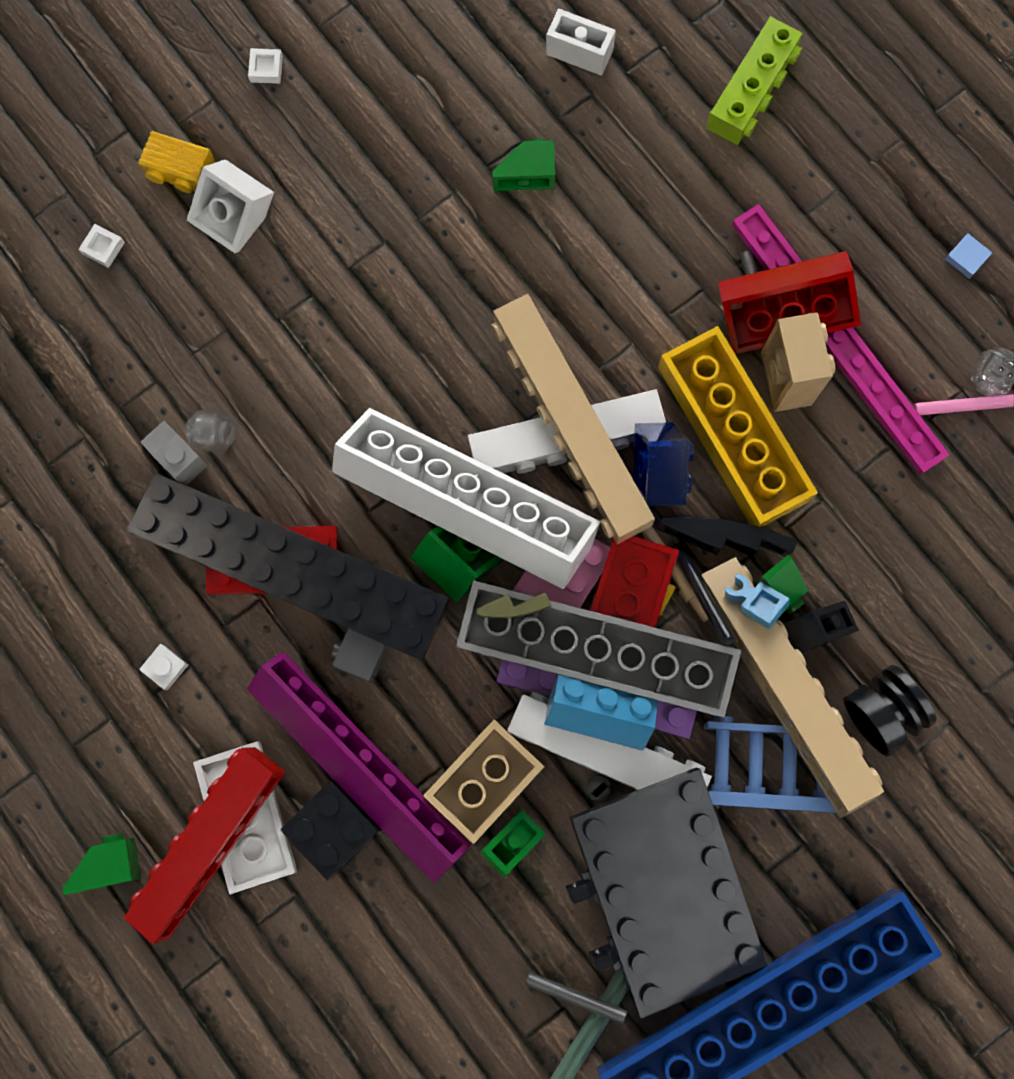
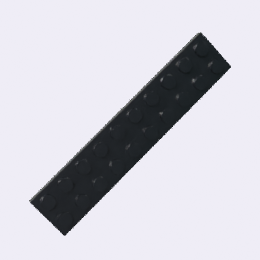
(289, 566)

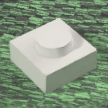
(265, 65)
(101, 245)
(163, 667)

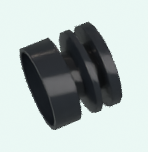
(889, 710)

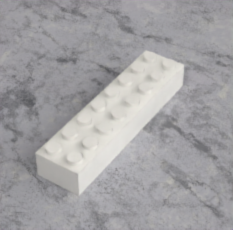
(465, 497)

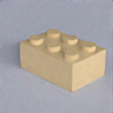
(797, 361)
(483, 781)

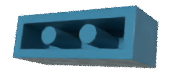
(601, 712)

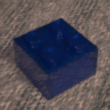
(662, 463)

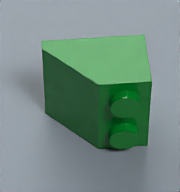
(454, 562)

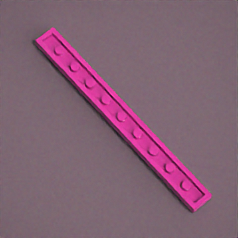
(851, 355)

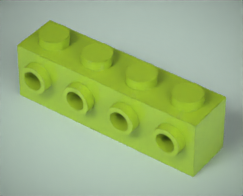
(754, 80)

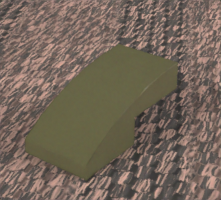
(504, 607)

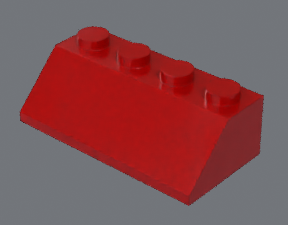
(806, 287)

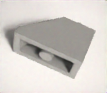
(173, 453)

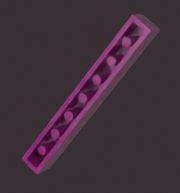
(358, 766)

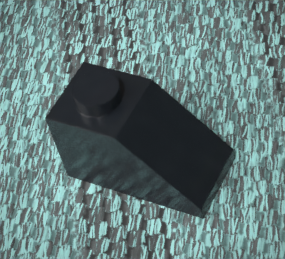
(821, 627)

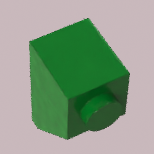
(527, 167)
(786, 580)
(105, 865)

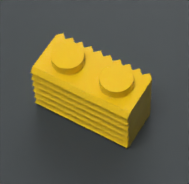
(174, 161)

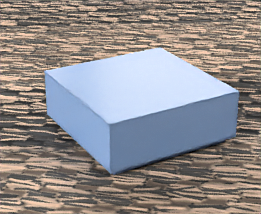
(968, 256)

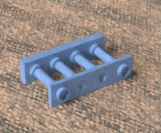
(754, 795)

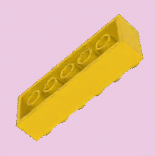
(736, 428)

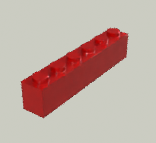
(203, 844)

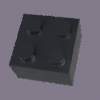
(330, 830)

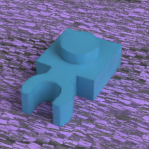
(759, 603)

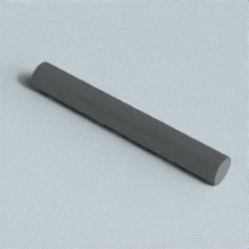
(577, 998)

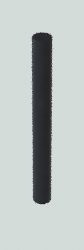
(704, 596)

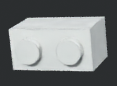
(580, 41)

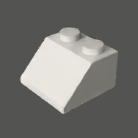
(229, 204)

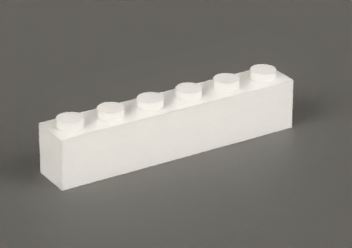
(531, 443)
(615, 761)

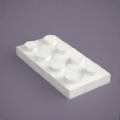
(262, 850)

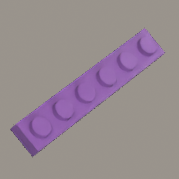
(669, 717)

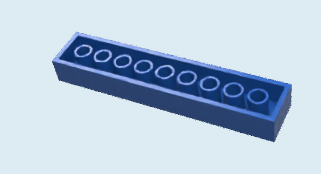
(786, 998)

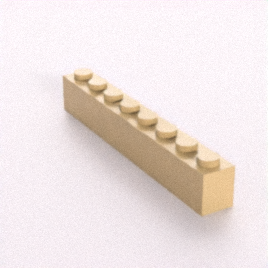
(572, 419)
(797, 699)

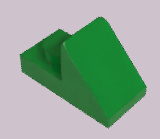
(512, 843)

